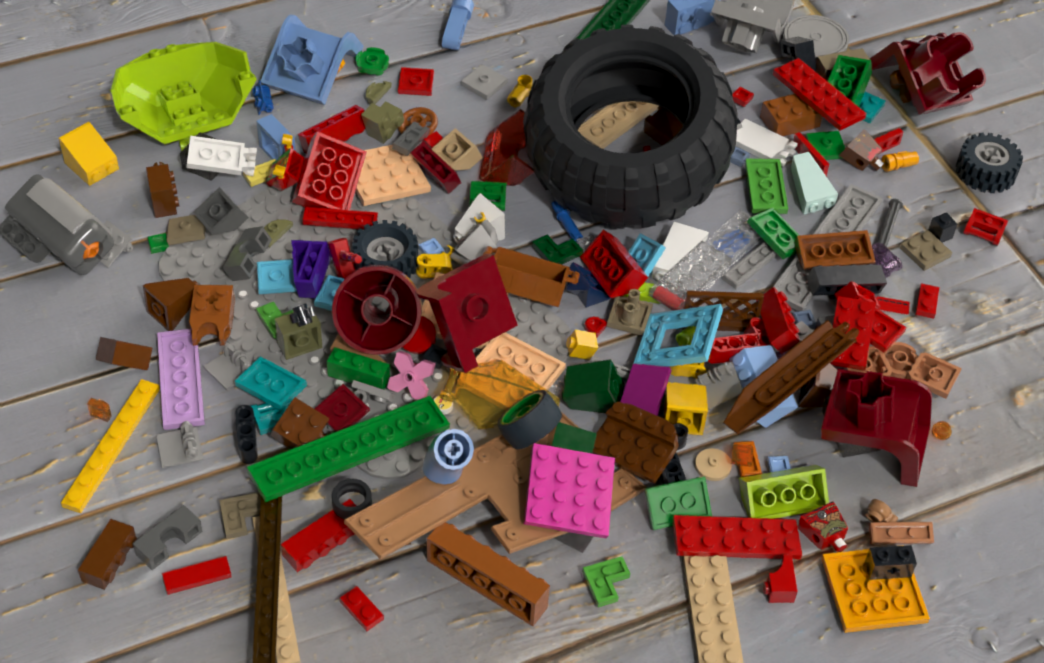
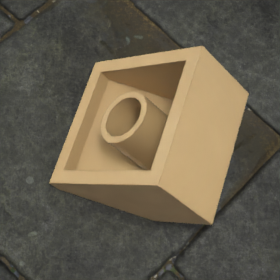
(457, 151)

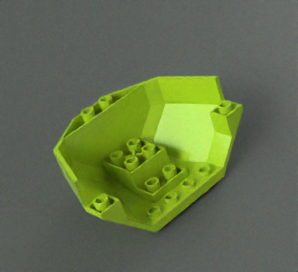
(183, 79)

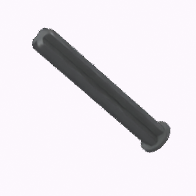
(895, 205)

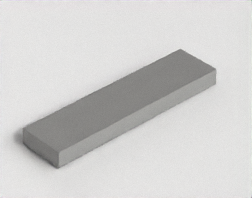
(749, 265)

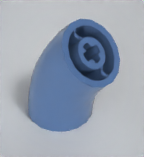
(447, 456)

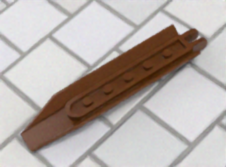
(789, 374)

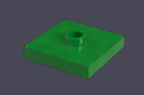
(828, 144)

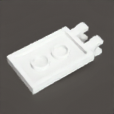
(764, 142)
(220, 156)

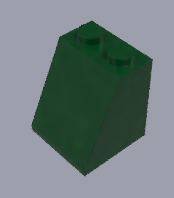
(592, 386)
(572, 438)

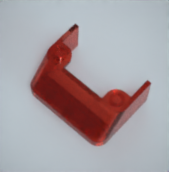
(500, 152)

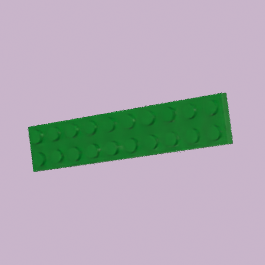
(347, 448)

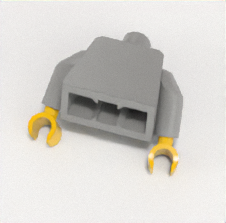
(474, 242)

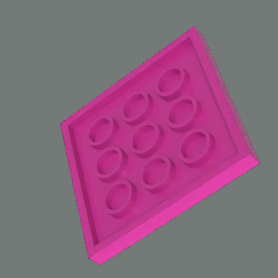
(569, 491)

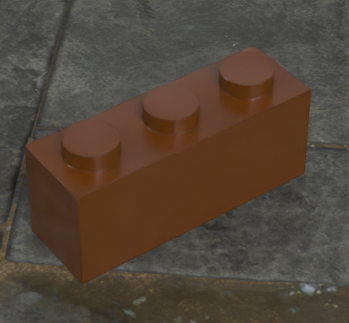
(107, 554)

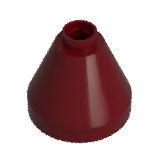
(368, 326)

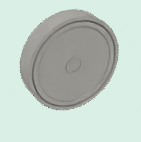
(826, 33)

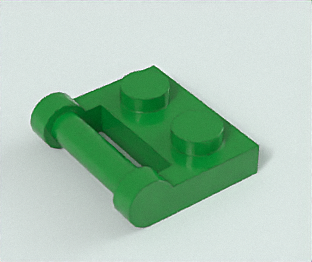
(491, 191)

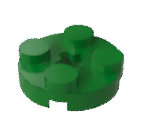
(366, 65)

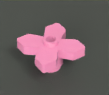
(411, 375)

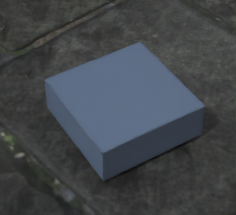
(739, 157)
(806, 317)

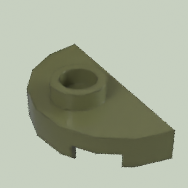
(376, 91)
(277, 229)

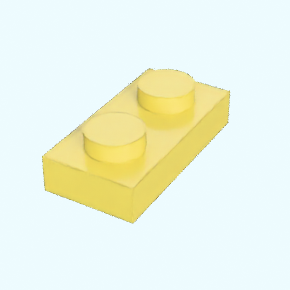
(260, 173)

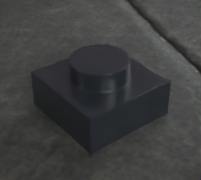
(434, 355)

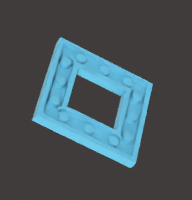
(706, 322)

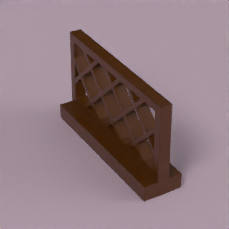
(729, 321)

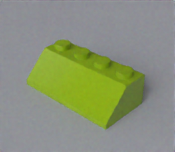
(784, 492)

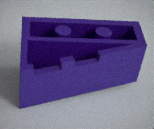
(310, 266)

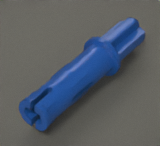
(564, 216)

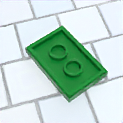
(775, 232)
(677, 498)

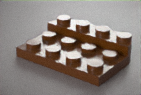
(637, 440)

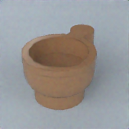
(880, 511)

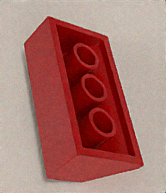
(613, 265)

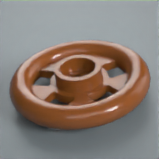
(416, 116)

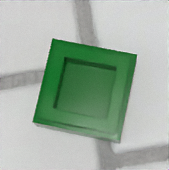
(158, 243)

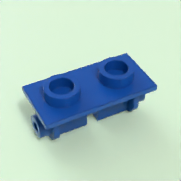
(262, 98)

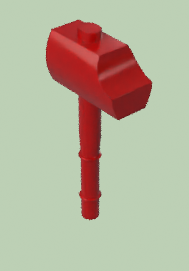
(342, 257)

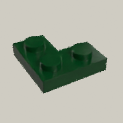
(557, 253)

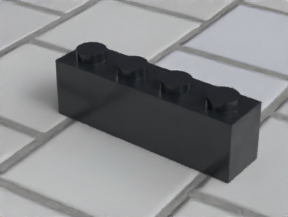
(830, 279)

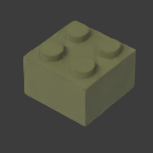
(295, 339)

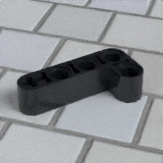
(674, 471)

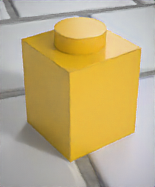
(582, 344)

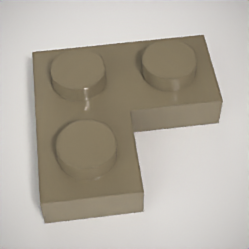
(235, 511)

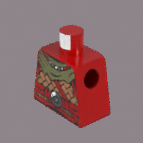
(825, 527)

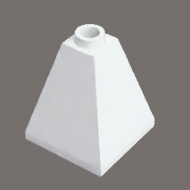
(491, 212)

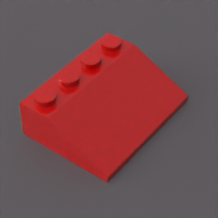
(329, 174)

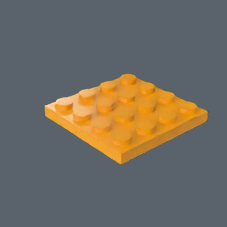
(871, 603)

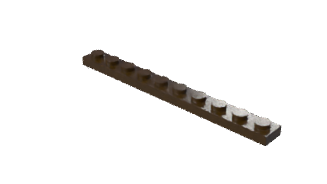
(267, 582)

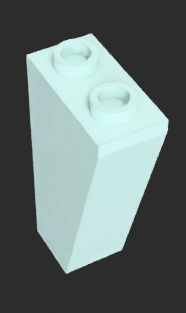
(811, 184)

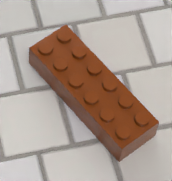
(488, 573)

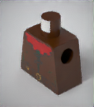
(863, 152)

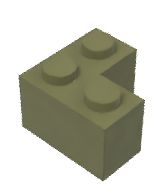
(382, 121)

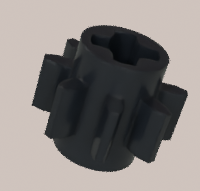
(302, 315)

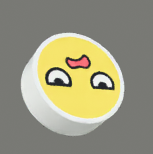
(445, 406)

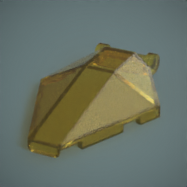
(489, 391)

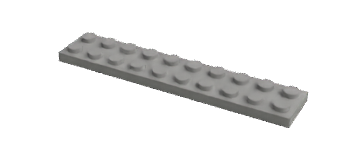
(847, 215)

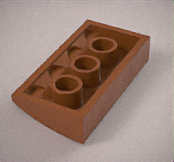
(834, 249)

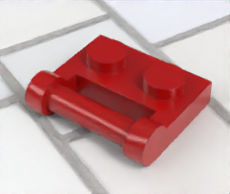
(988, 223)

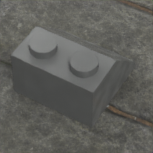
(220, 213)

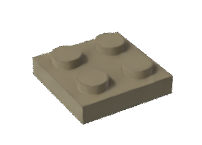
(926, 250)

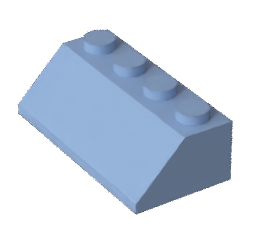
(750, 364)

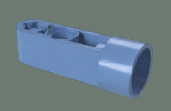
(459, 13)

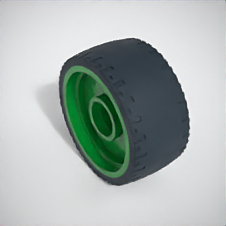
(529, 419)

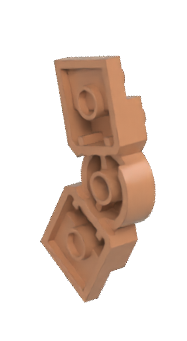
(904, 363)

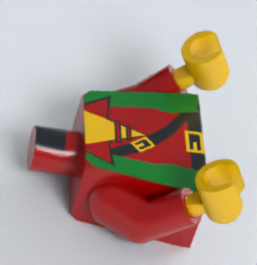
(286, 168)

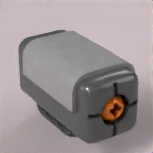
(51, 220)

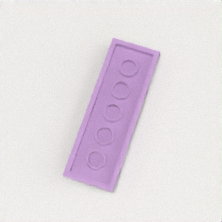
(180, 379)

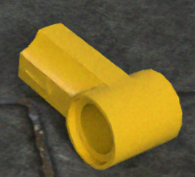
(520, 91)

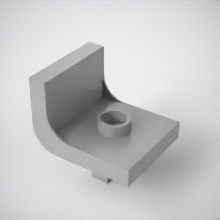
(750, 19)

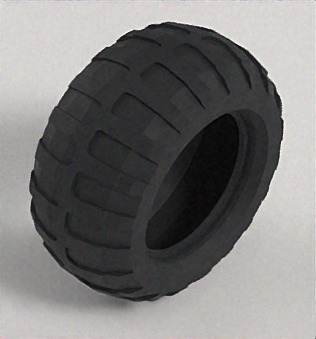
(625, 68)

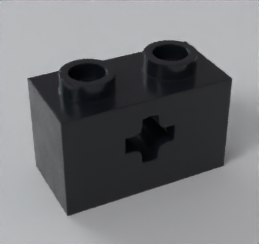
(890, 562)

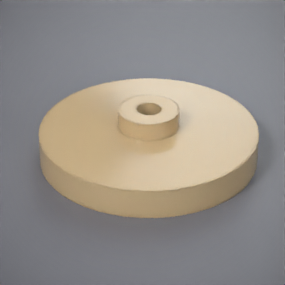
(713, 464)

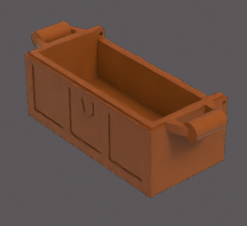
(532, 276)

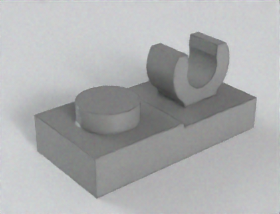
(379, 394)

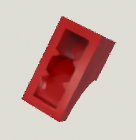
(855, 291)
(782, 585)

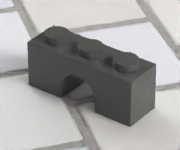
(240, 262)
(180, 525)

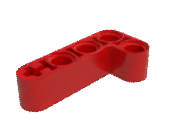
(726, 347)

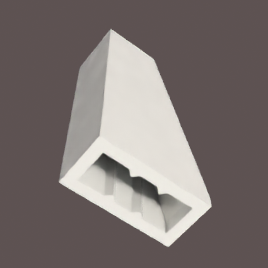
(678, 243)

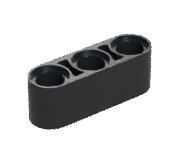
(246, 434)

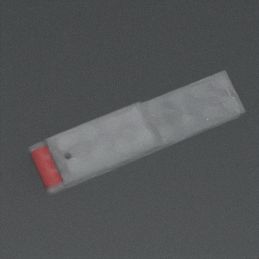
(706, 262)

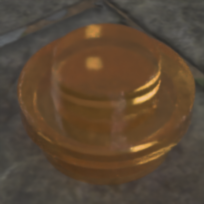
(941, 430)

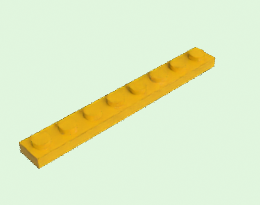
(110, 446)

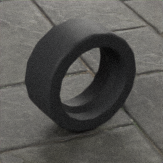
(347, 486)

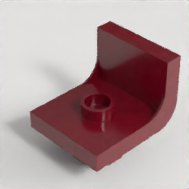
(469, 309)
(881, 415)

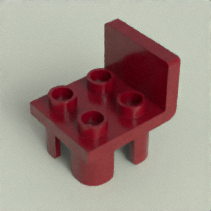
(933, 70)

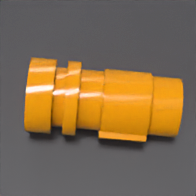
(899, 160)

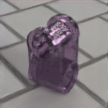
(885, 258)

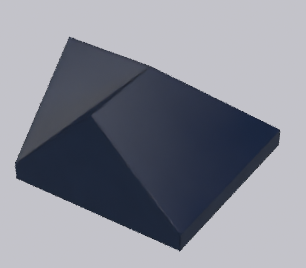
(587, 288)

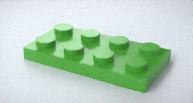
(766, 185)

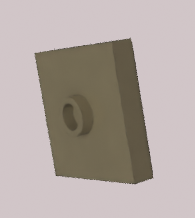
(185, 230)

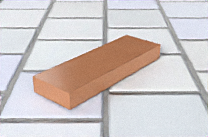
(901, 533)

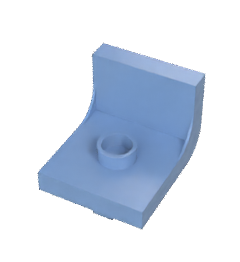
(307, 60)

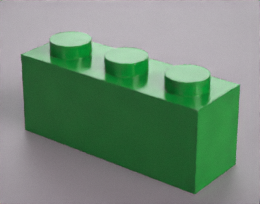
(352, 366)

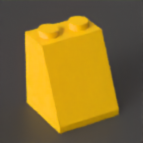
(88, 154)
(686, 406)

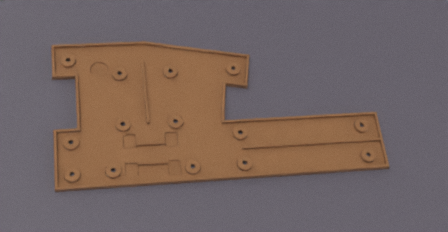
(496, 476)

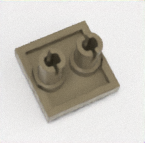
(630, 313)

